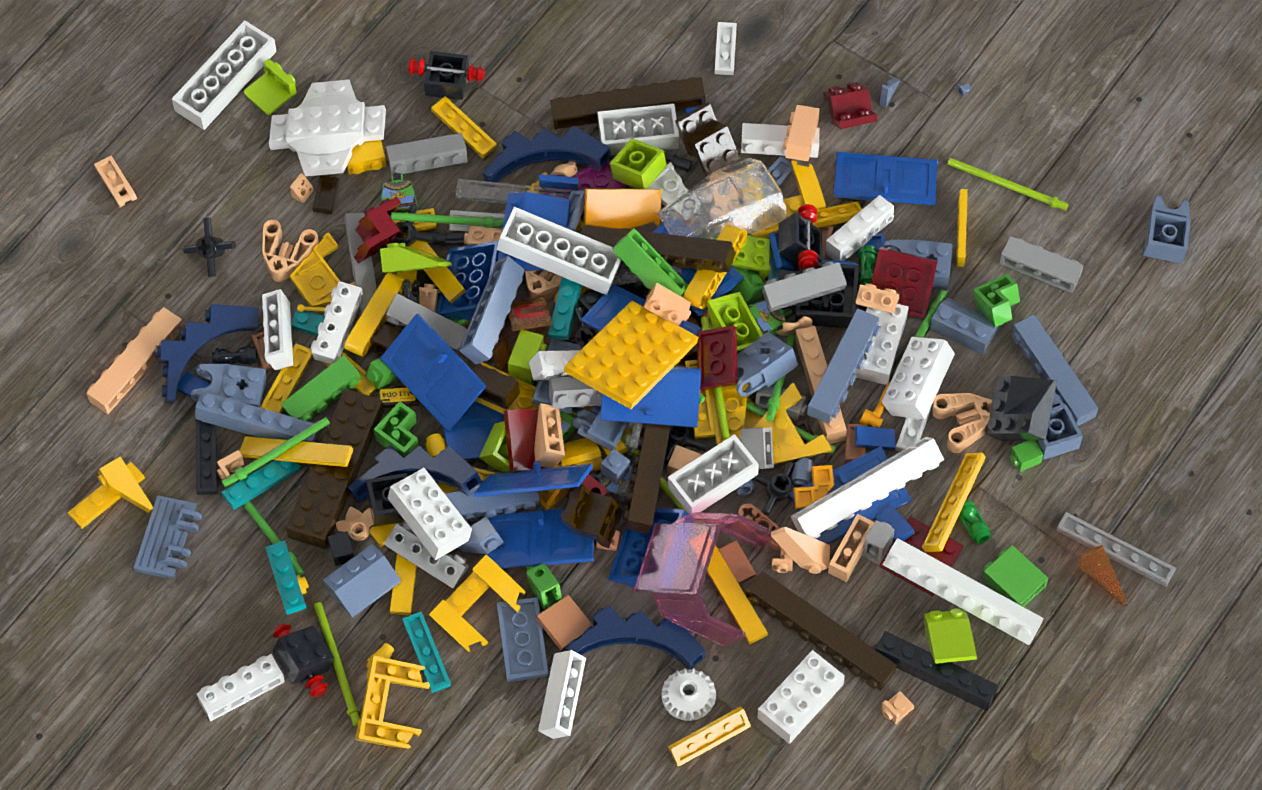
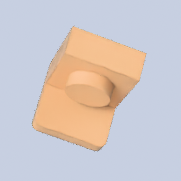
(429, 296)
(229, 464)
(783, 564)
(896, 707)

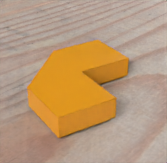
(822, 483)

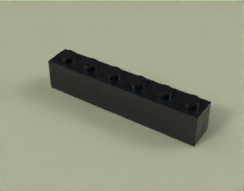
(944, 676)

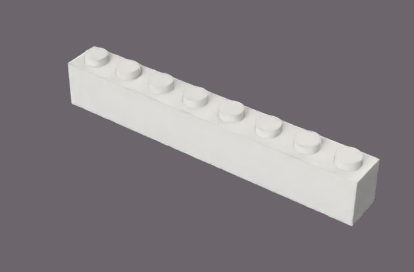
(868, 487)
(963, 591)

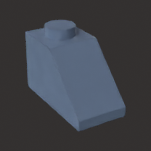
(482, 538)

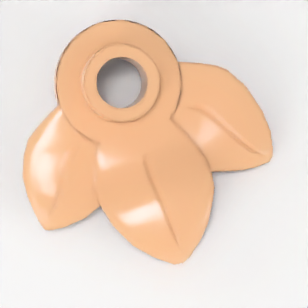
(790, 328)
(355, 522)

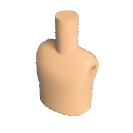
(566, 170)

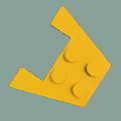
(314, 276)
(786, 439)

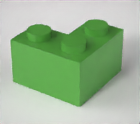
(996, 298)
(395, 430)

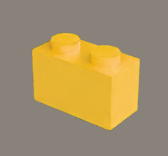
(367, 157)

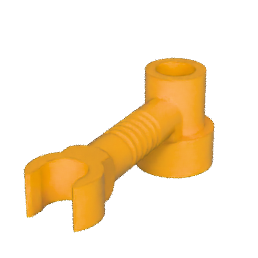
(873, 418)

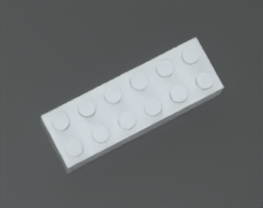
(224, 75)
(559, 250)

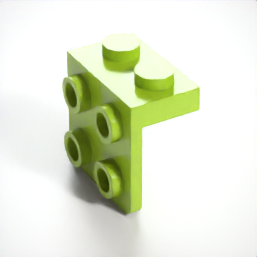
(271, 88)
(755, 256)

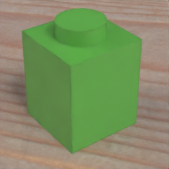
(380, 374)
(1026, 455)

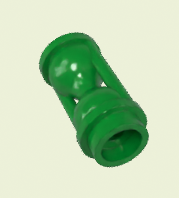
(867, 259)
(978, 529)

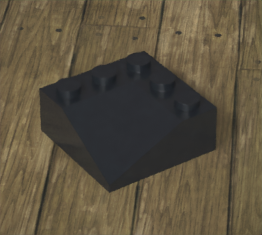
(833, 308)
(1021, 408)

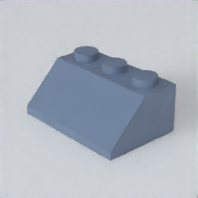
(963, 325)
(361, 580)

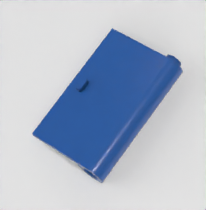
(670, 402)

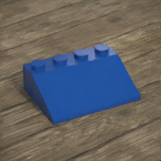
(546, 207)
(474, 269)
(634, 548)

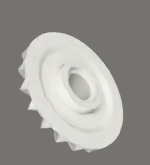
(688, 706)

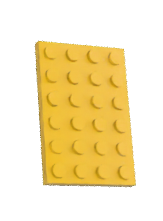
(631, 354)

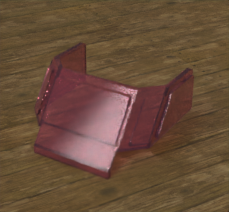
(678, 566)

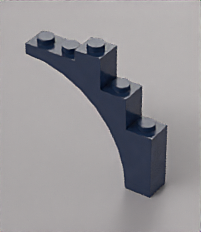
(546, 146)
(221, 321)
(444, 468)
(639, 630)

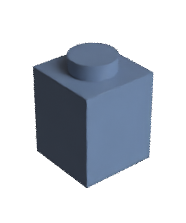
(615, 466)

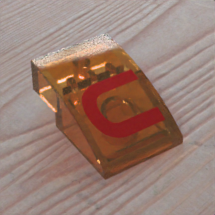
(529, 314)

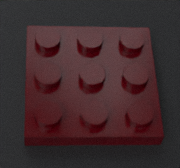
(907, 275)
(947, 555)

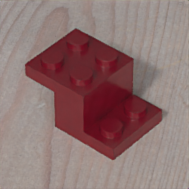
(850, 105)
(377, 229)

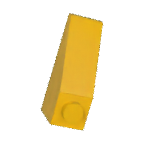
(121, 482)

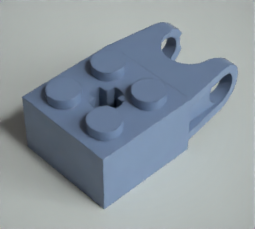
(1167, 231)
(928, 249)
(763, 363)
(233, 382)
(1062, 432)

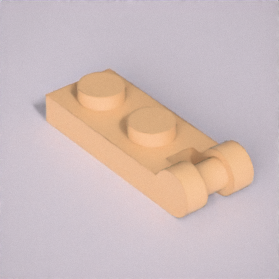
(115, 180)

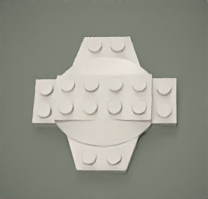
(327, 127)

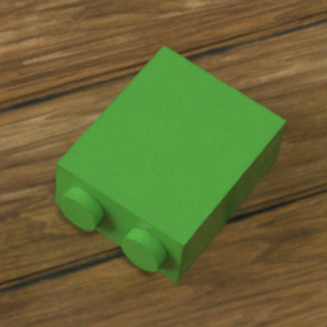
(1014, 576)

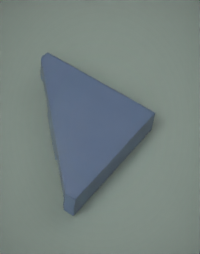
(887, 91)

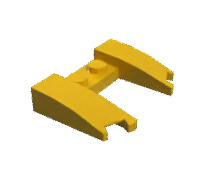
(808, 188)
(484, 575)
(380, 675)

